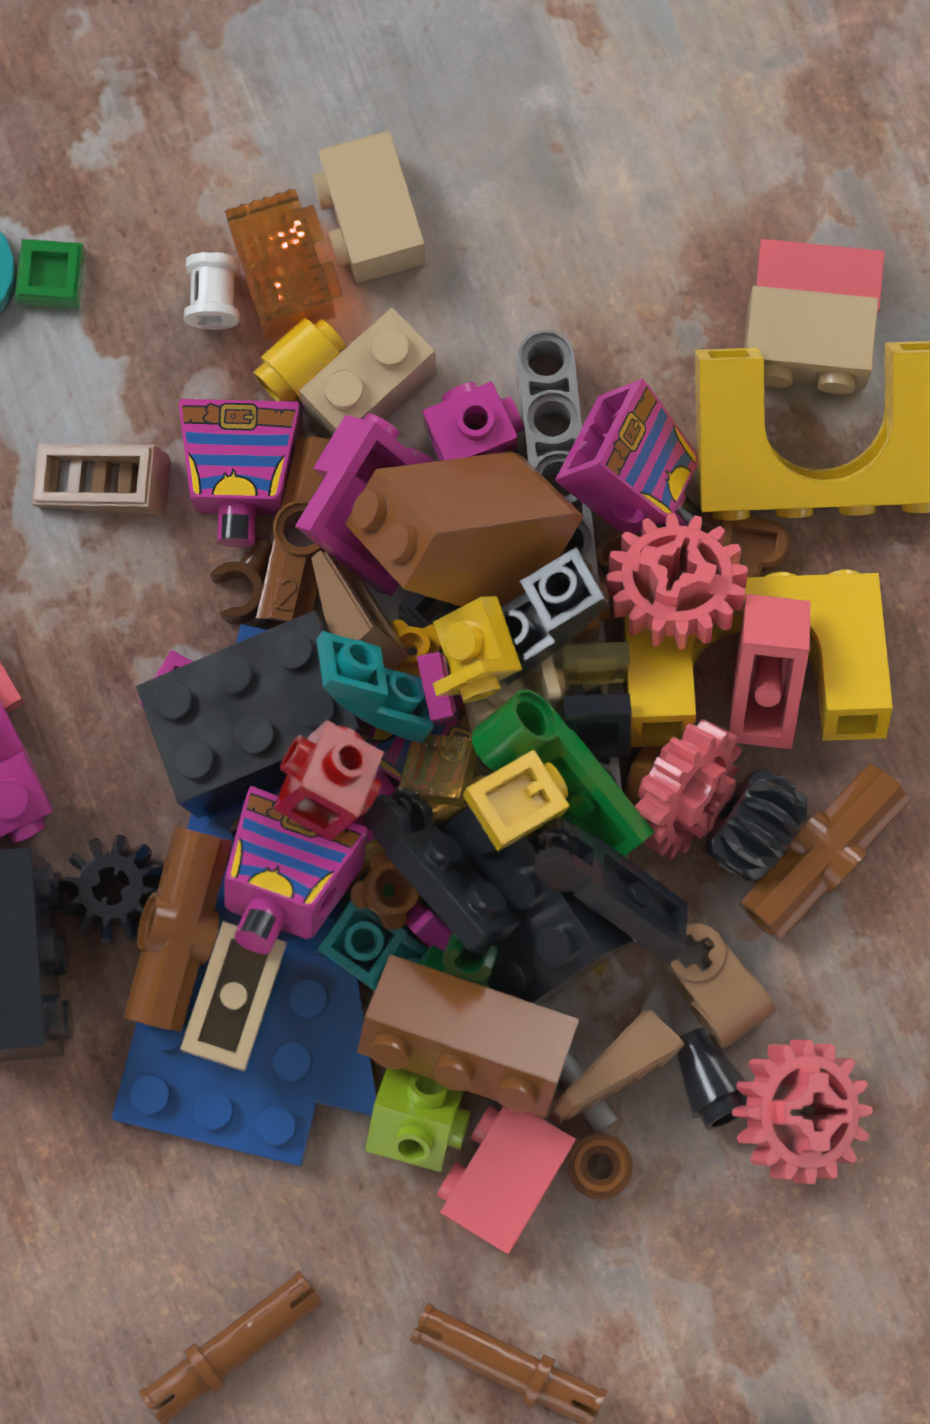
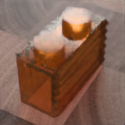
(281, 262)

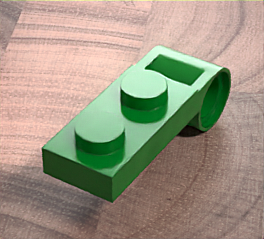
(594, 799)

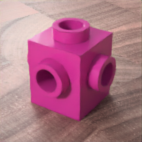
(472, 422)

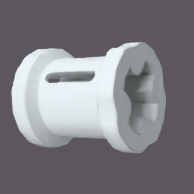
(212, 291)

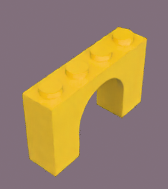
(745, 473)
(844, 652)

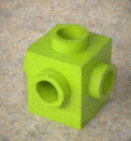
(416, 1120)

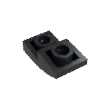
(553, 610)

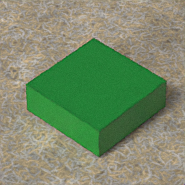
(50, 273)

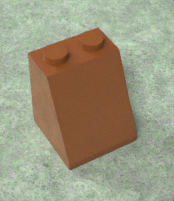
(463, 525)

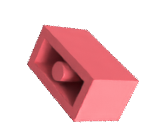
(769, 670)
(506, 1175)

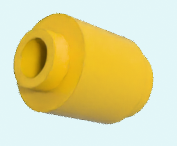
(298, 359)

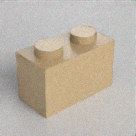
(371, 208)
(812, 337)
(370, 375)
(232, 1001)

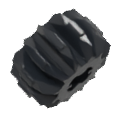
(757, 825)
(93, 884)

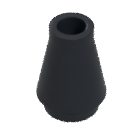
(709, 1079)

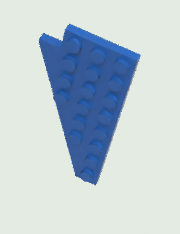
(298, 1059)

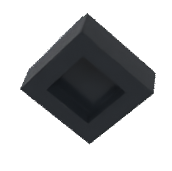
(600, 720)

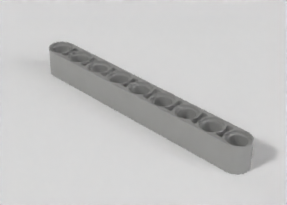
(547, 454)

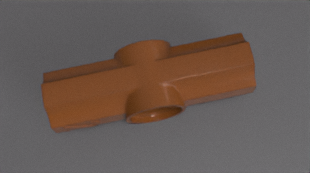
(290, 578)
(825, 851)
(177, 929)

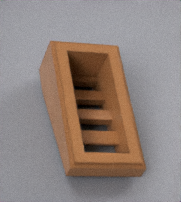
(151, 483)
(353, 611)
(631, 1057)

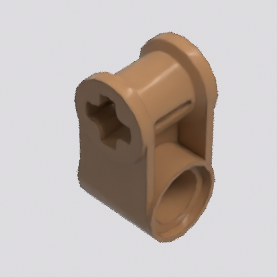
(725, 994)

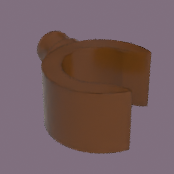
(250, 569)

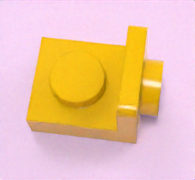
(476, 650)
(518, 799)

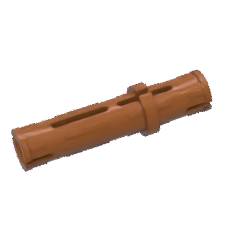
(230, 1348)
(508, 1366)

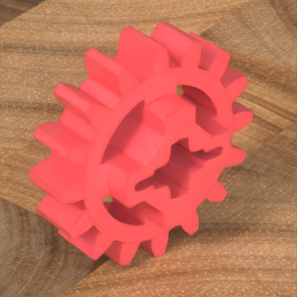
(654, 563)
(688, 787)
(806, 1144)

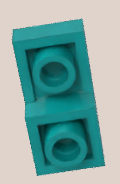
(380, 696)
(363, 945)

